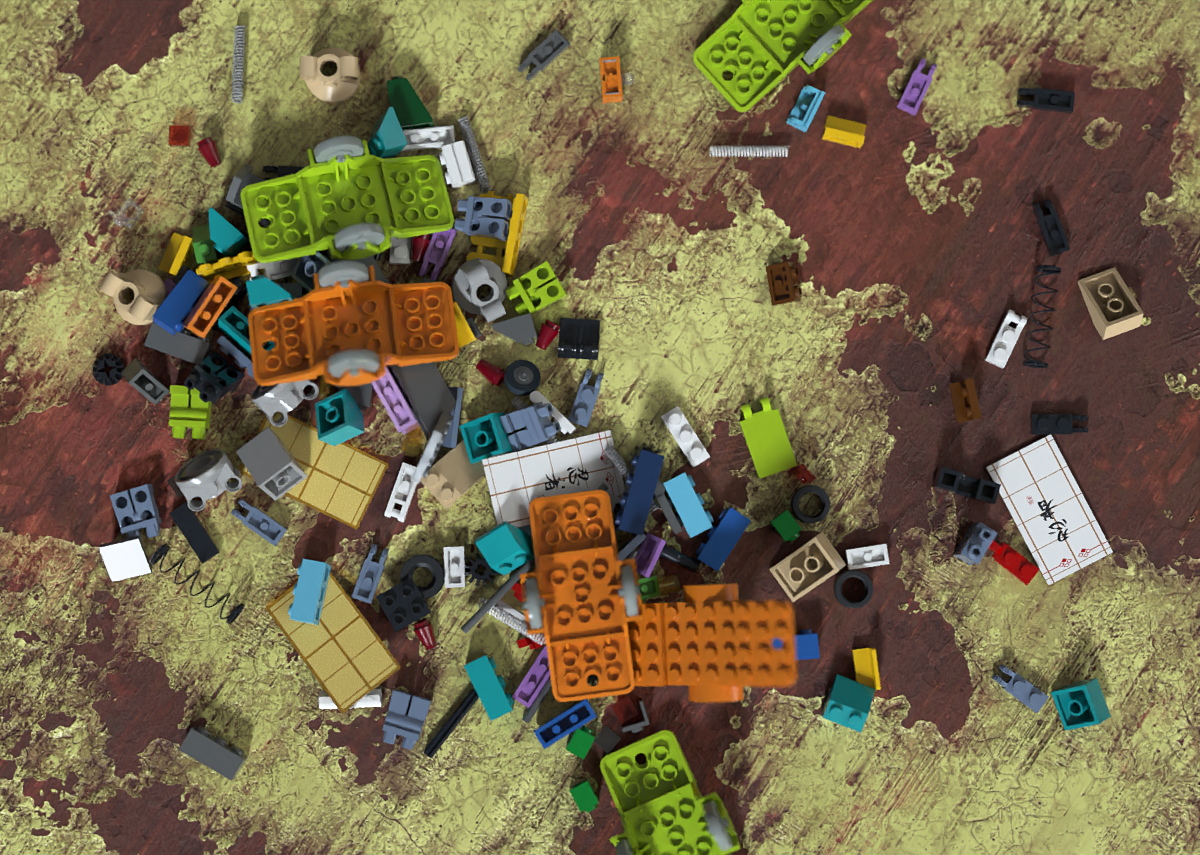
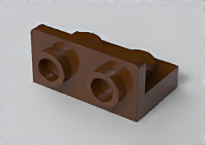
(783, 283)
(965, 400)

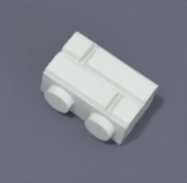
(457, 164)

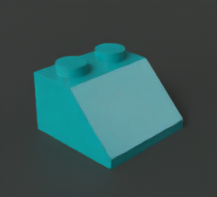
(387, 136)
(226, 237)
(265, 292)
(338, 418)
(485, 438)
(505, 547)
(848, 703)
(1081, 704)

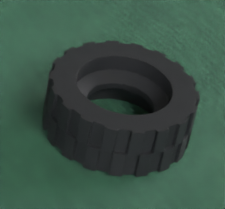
(432, 564)

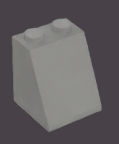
(271, 464)

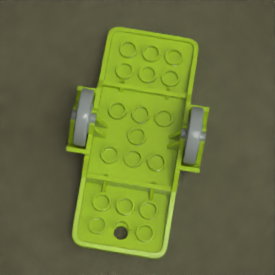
(769, 41)
(346, 203)
(663, 804)

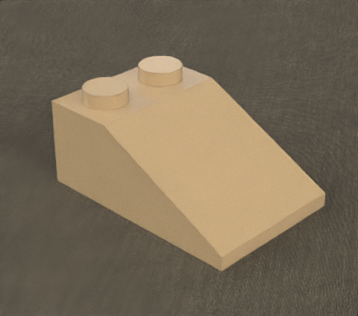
(1110, 303)
(453, 476)
(807, 567)

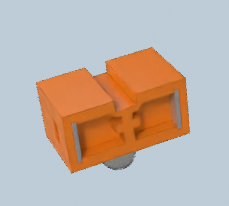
(613, 78)

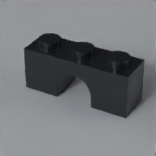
(966, 486)

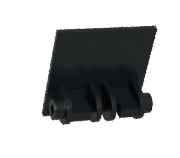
(579, 339)
(403, 604)

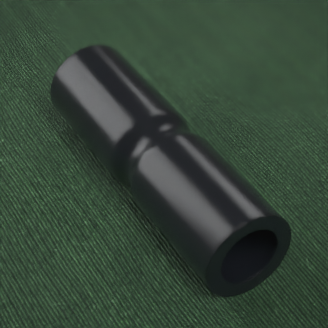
(682, 559)

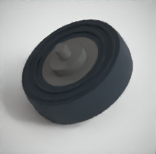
(522, 377)

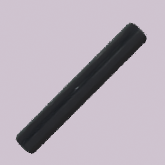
(451, 723)

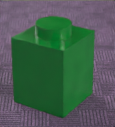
(786, 526)
(581, 741)
(584, 796)

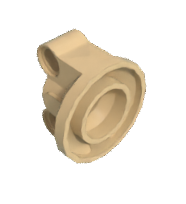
(336, 87)
(148, 291)

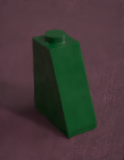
(407, 105)

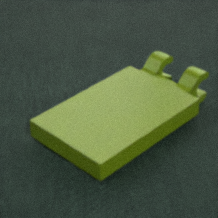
(767, 439)

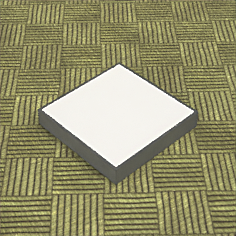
(125, 558)

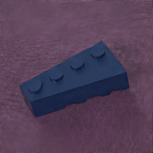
(639, 492)

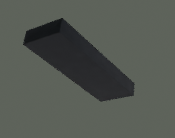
(195, 533)

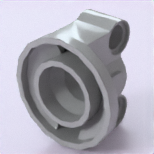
(470, 277)
(282, 398)
(207, 477)

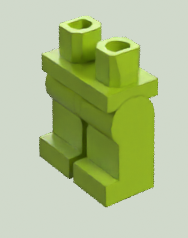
(529, 289)
(188, 412)

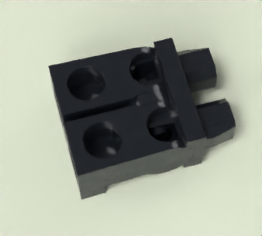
(213, 379)

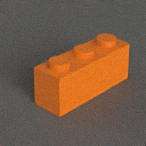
(210, 306)

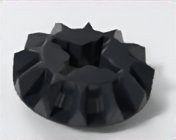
(115, 374)

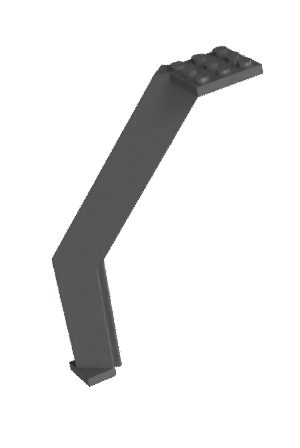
(419, 383)

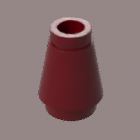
(209, 151)
(419, 246)
(547, 334)
(491, 372)
(425, 633)

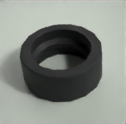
(825, 504)
(838, 592)

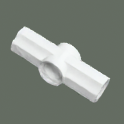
(372, 699)

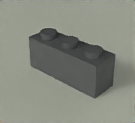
(179, 345)
(213, 752)

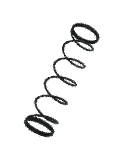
(1046, 270)
(164, 550)

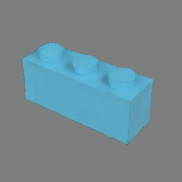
(688, 504)
(309, 591)

